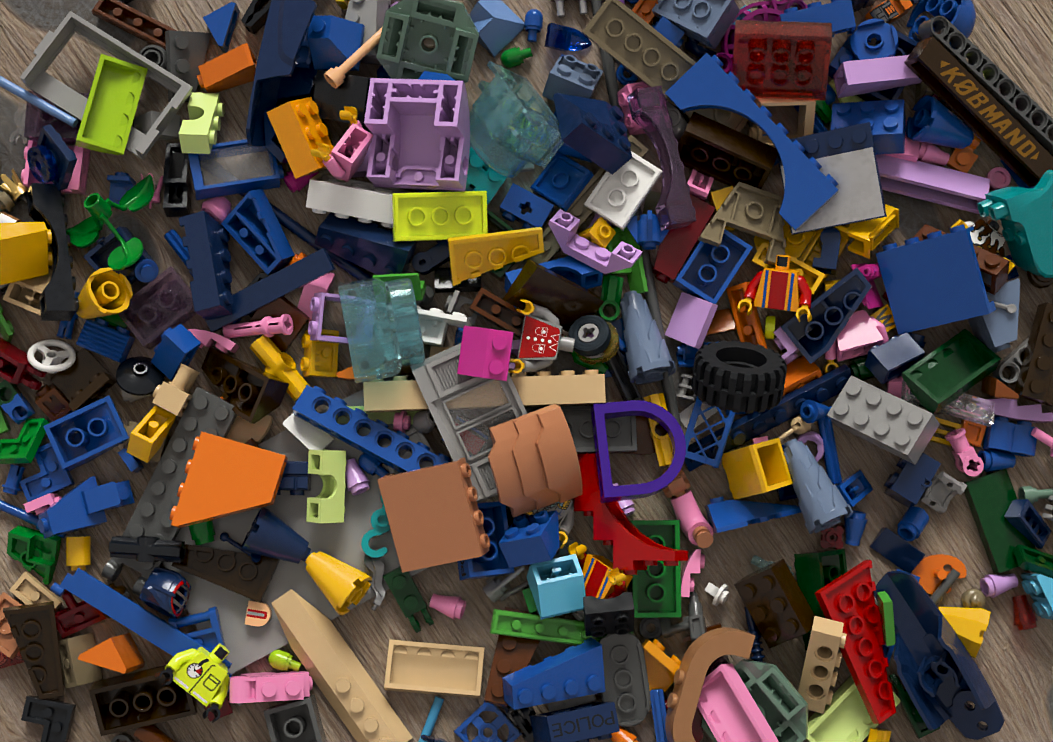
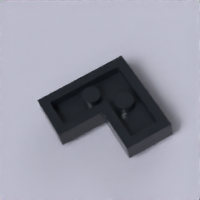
(53, 714)

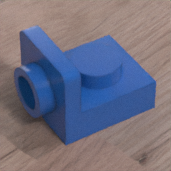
(119, 185)

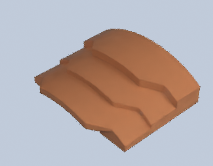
(535, 461)

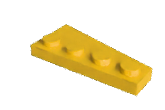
(484, 252)

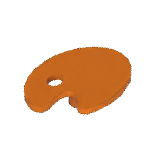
(932, 571)

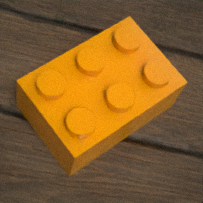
(298, 130)

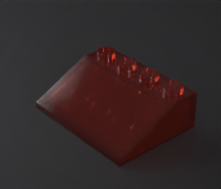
(782, 58)

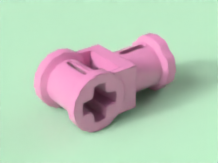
(964, 452)

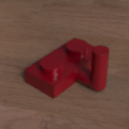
(76, 616)

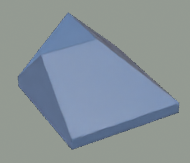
(495, 25)

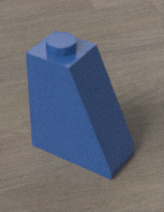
(70, 513)

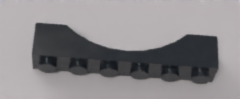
(57, 299)

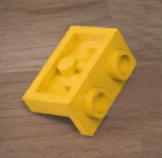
(319, 357)

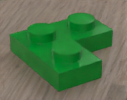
(26, 445)

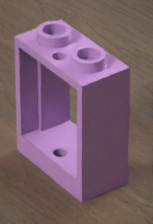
(315, 325)

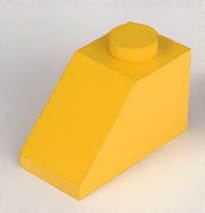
(150, 434)

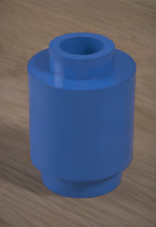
(912, 523)

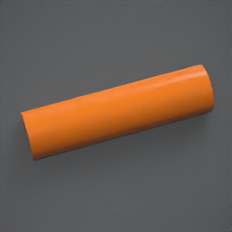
(747, 326)

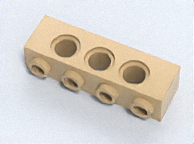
(820, 661)

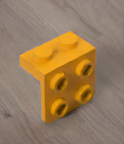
(659, 665)

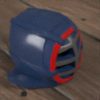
(166, 592)

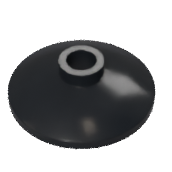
(138, 382)

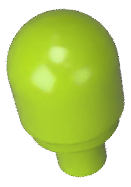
(283, 661)

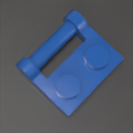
(208, 637)

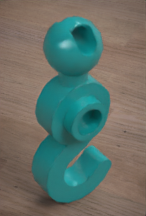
(381, 525)

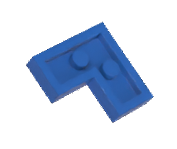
(50, 479)

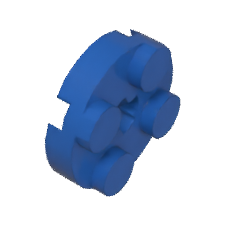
(874, 29)

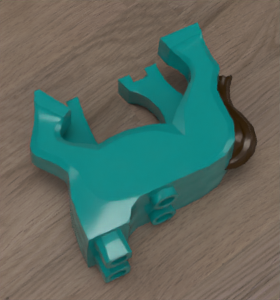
(1026, 226)

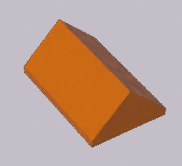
(116, 654)

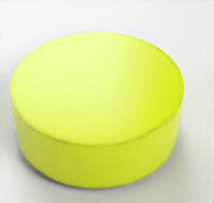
(769, 327)

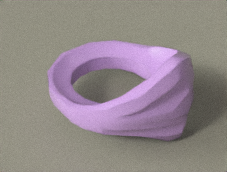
(815, 437)

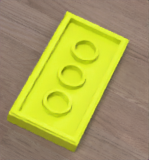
(438, 215)

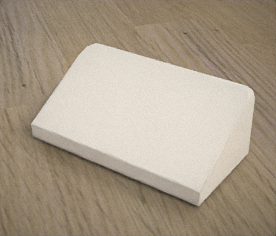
(308, 434)

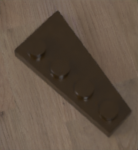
(230, 570)
(37, 639)

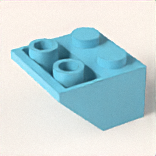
(557, 586)
(1041, 592)

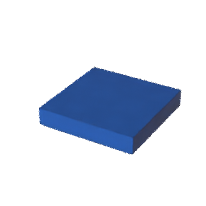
(562, 181)

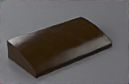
(556, 293)

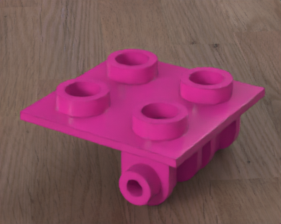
(870, 272)

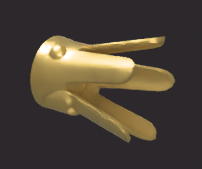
(14, 189)

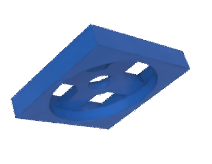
(501, 719)

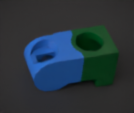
(14, 402)

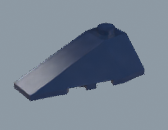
(829, 316)

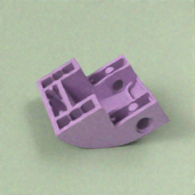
(418, 134)

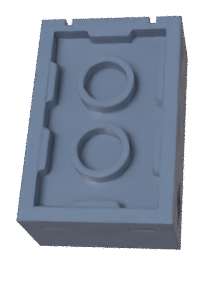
(699, 19)

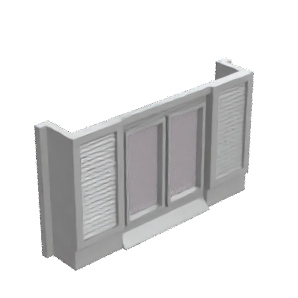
(465, 411)

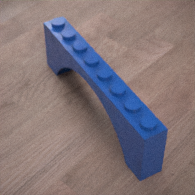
(711, 87)

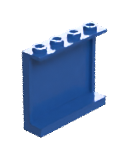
(933, 280)

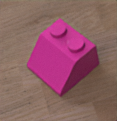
(485, 353)

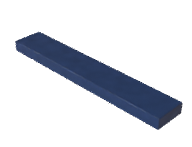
(275, 287)

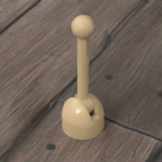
(797, 426)

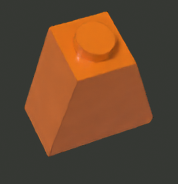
(228, 70)

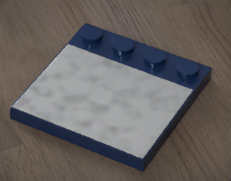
(852, 161)

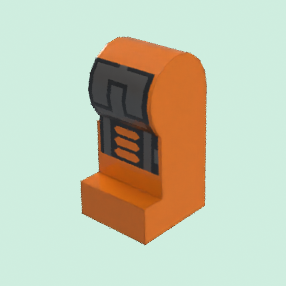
(890, 10)

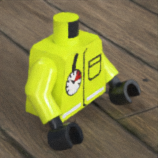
(201, 676)

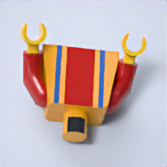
(779, 289)
(599, 576)

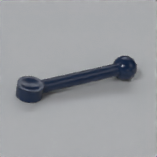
(225, 537)

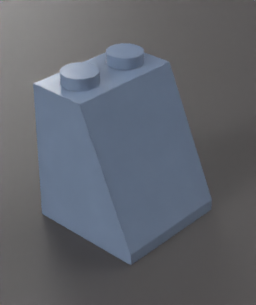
(999, 327)

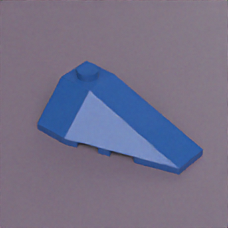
(738, 513)

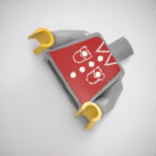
(539, 339)

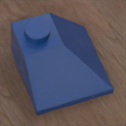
(333, 41)

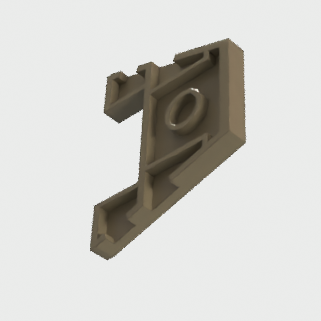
(751, 212)

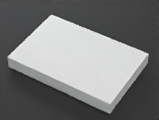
(621, 194)

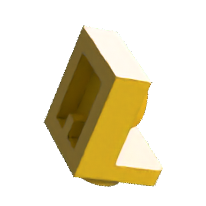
(599, 233)

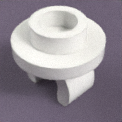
(720, 595)

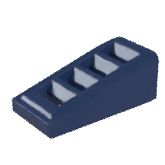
(1022, 516)

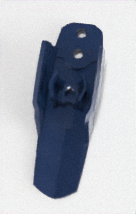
(283, 63)
(936, 663)

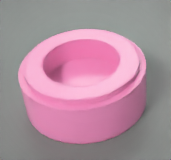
(999, 178)

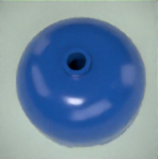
(958, 12)

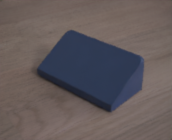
(896, 550)

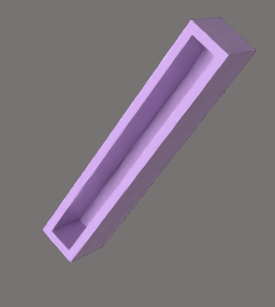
(932, 183)

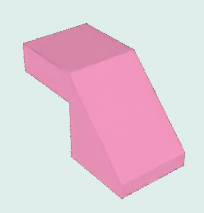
(319, 285)

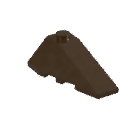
(243, 385)

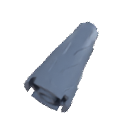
(646, 349)
(817, 495)

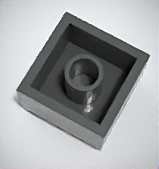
(295, 721)

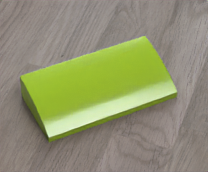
(111, 106)

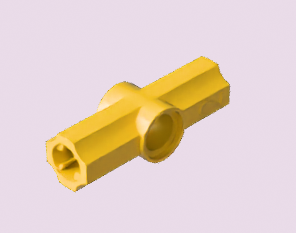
(279, 365)
(662, 444)

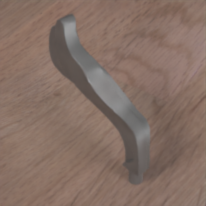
(376, 567)

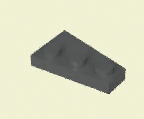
(184, 54)

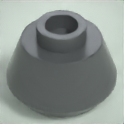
(155, 54)

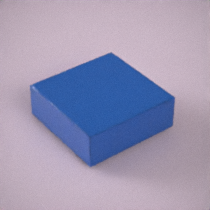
(132, 462)

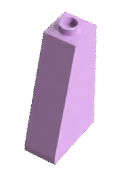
(873, 75)

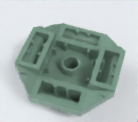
(412, 21)
(776, 698)

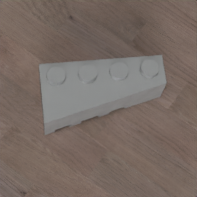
(371, 15)

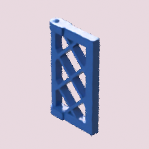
(715, 463)

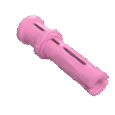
(267, 326)

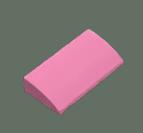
(731, 709)

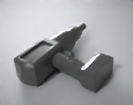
(694, 622)

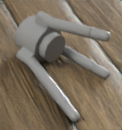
(496, 589)

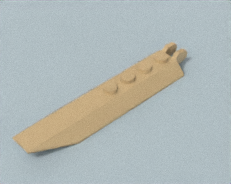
(338, 672)

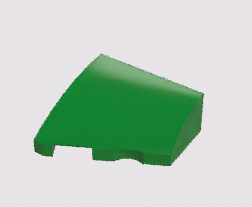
(34, 551)

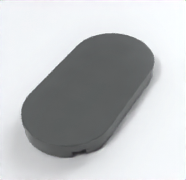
(625, 678)

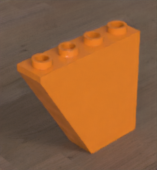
(226, 480)

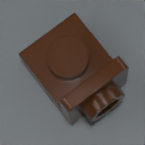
(52, 402)

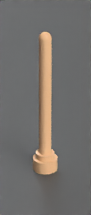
(336, 75)

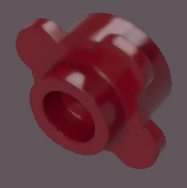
(837, 542)

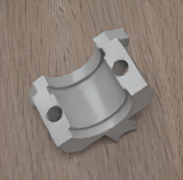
(942, 492)

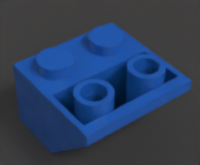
(531, 539)

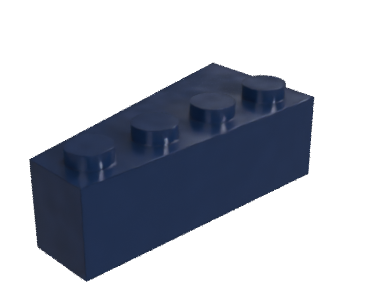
(365, 245)
(208, 264)

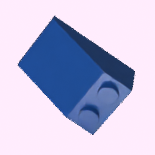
(86, 433)

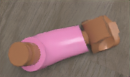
(687, 511)

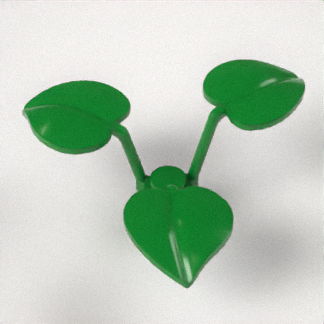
(88, 230)

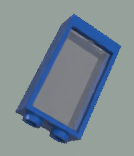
(234, 170)

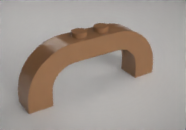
(692, 673)

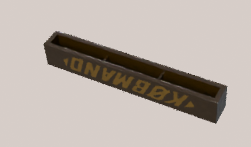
(980, 110)

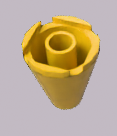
(104, 294)
(337, 580)

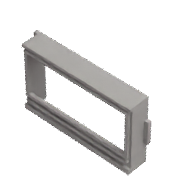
(74, 103)

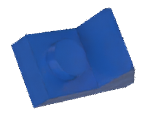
(108, 496)

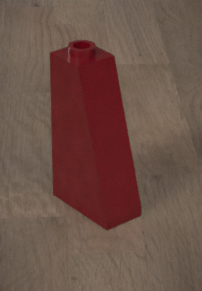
(680, 242)

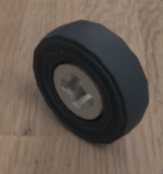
(590, 324)

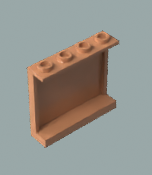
(434, 515)

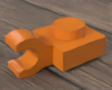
(964, 158)

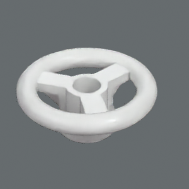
(51, 359)

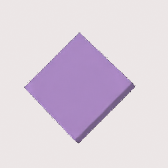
(691, 320)

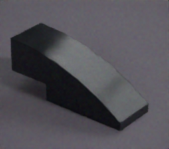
(177, 182)

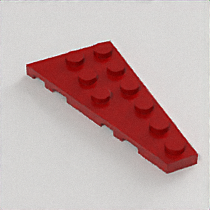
(852, 602)

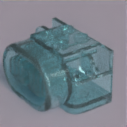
(512, 124)
(381, 327)

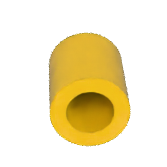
(78, 552)

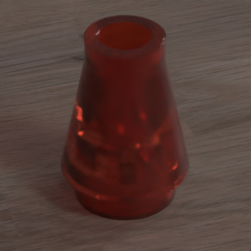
(1023, 614)

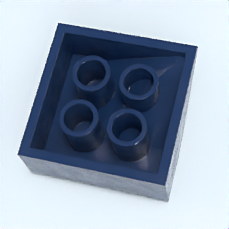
(593, 130)

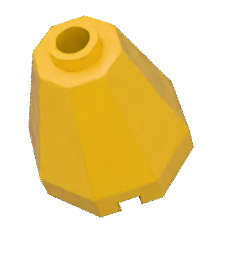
(968, 625)

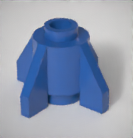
(646, 230)

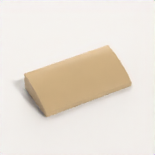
(434, 669)

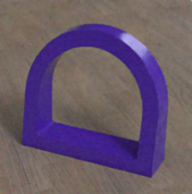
(609, 410)

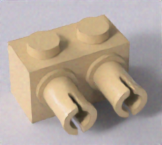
(176, 394)

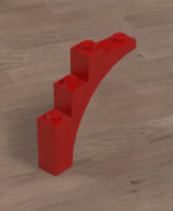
(630, 547)

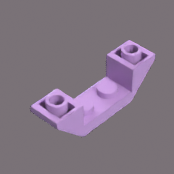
(564, 229)

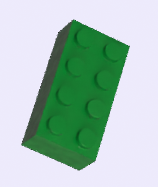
(658, 588)

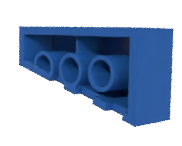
(557, 678)

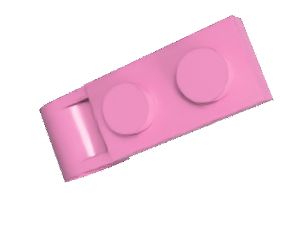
(266, 688)

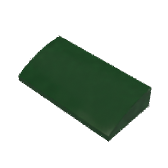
(950, 371)
(988, 501)

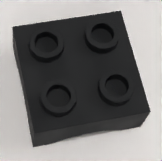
(608, 615)

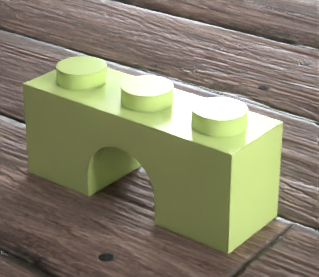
(201, 130)
(329, 504)

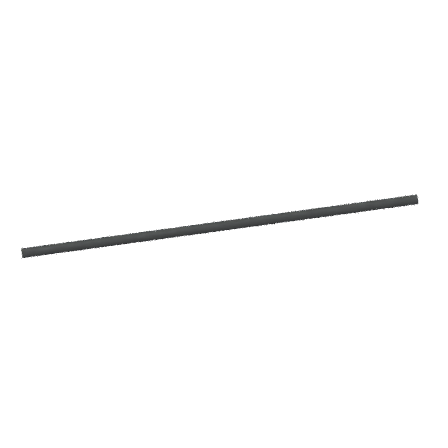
(651, 295)

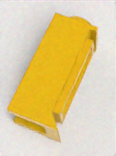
(872, 232)

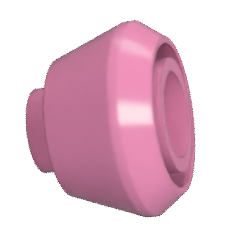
(217, 208)

